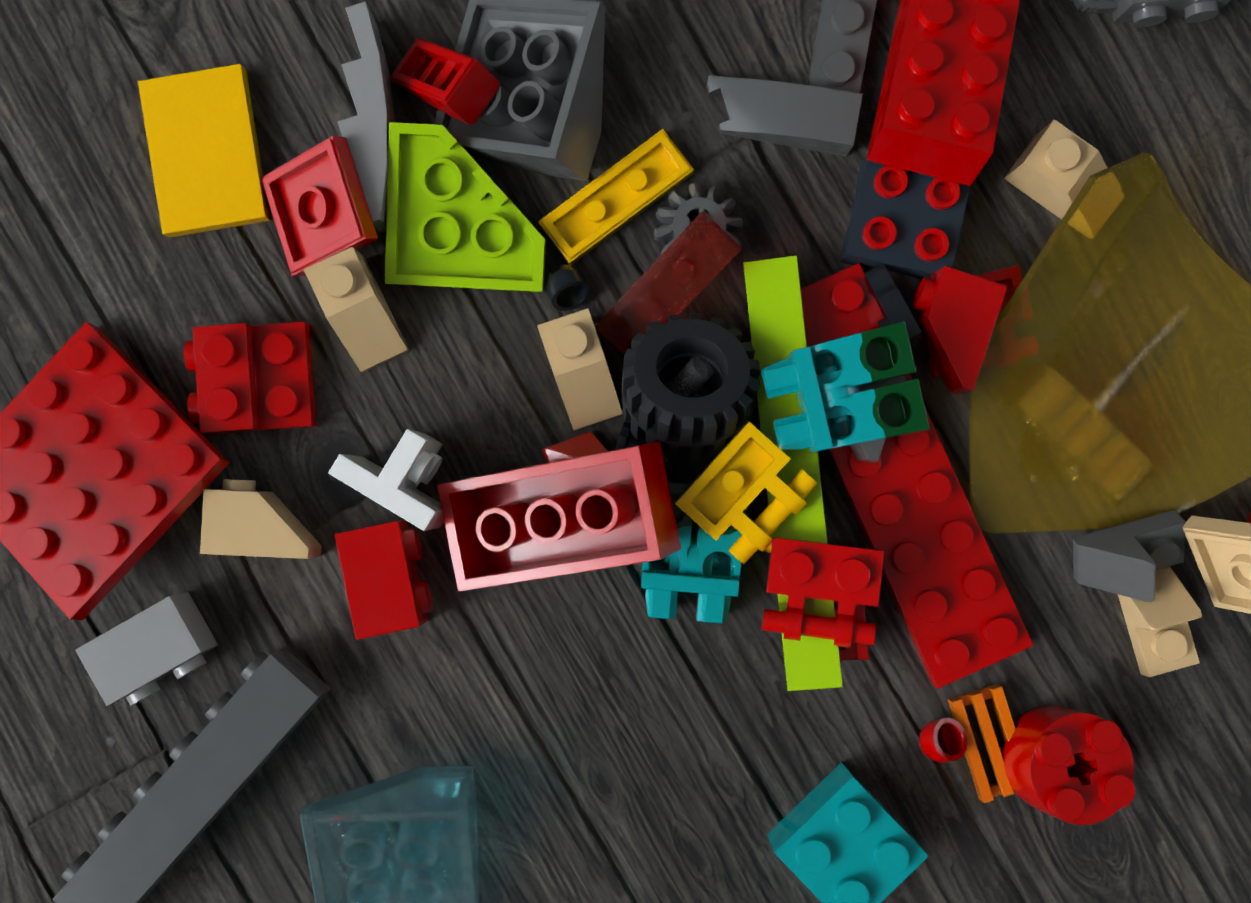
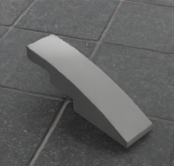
(373, 100)

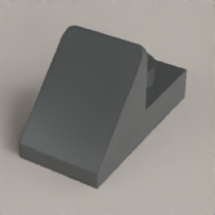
(1129, 554)

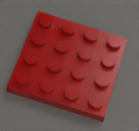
(94, 470)

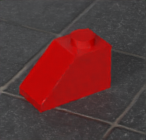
(957, 323)

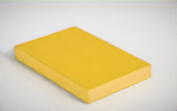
(203, 150)

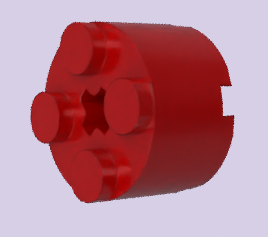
(1070, 764)

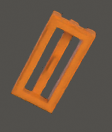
(957, 706)

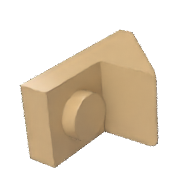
(1161, 627)

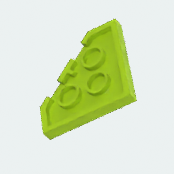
(452, 220)

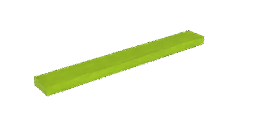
(776, 331)

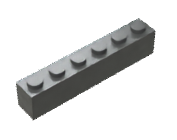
(198, 785)

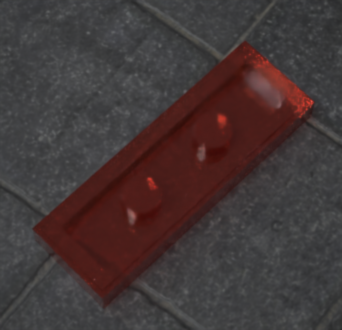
(670, 281)

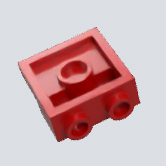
(251, 377)

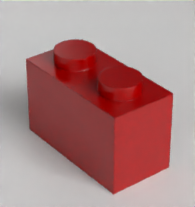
(383, 578)

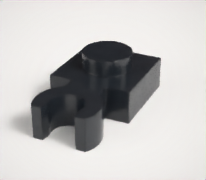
(895, 307)

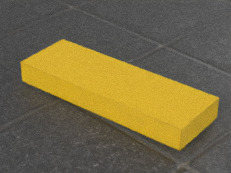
(616, 197)

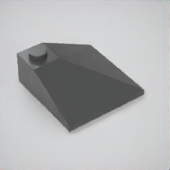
(548, 80)

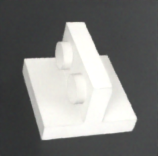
(396, 484)

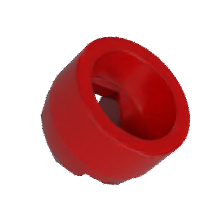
(943, 740)

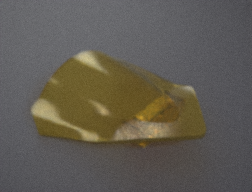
(1114, 369)

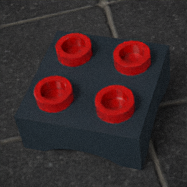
(904, 221)

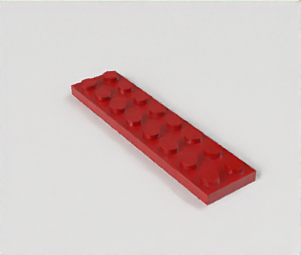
(919, 518)

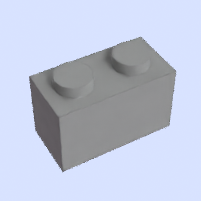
(147, 648)

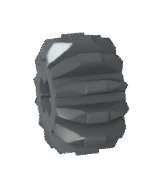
(684, 211)

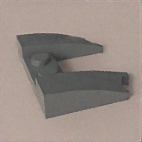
(811, 115)

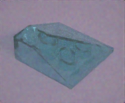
(396, 840)

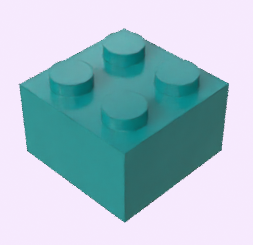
(845, 843)

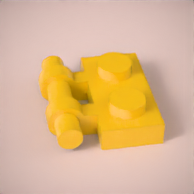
(734, 481)

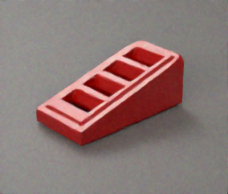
(450, 81)

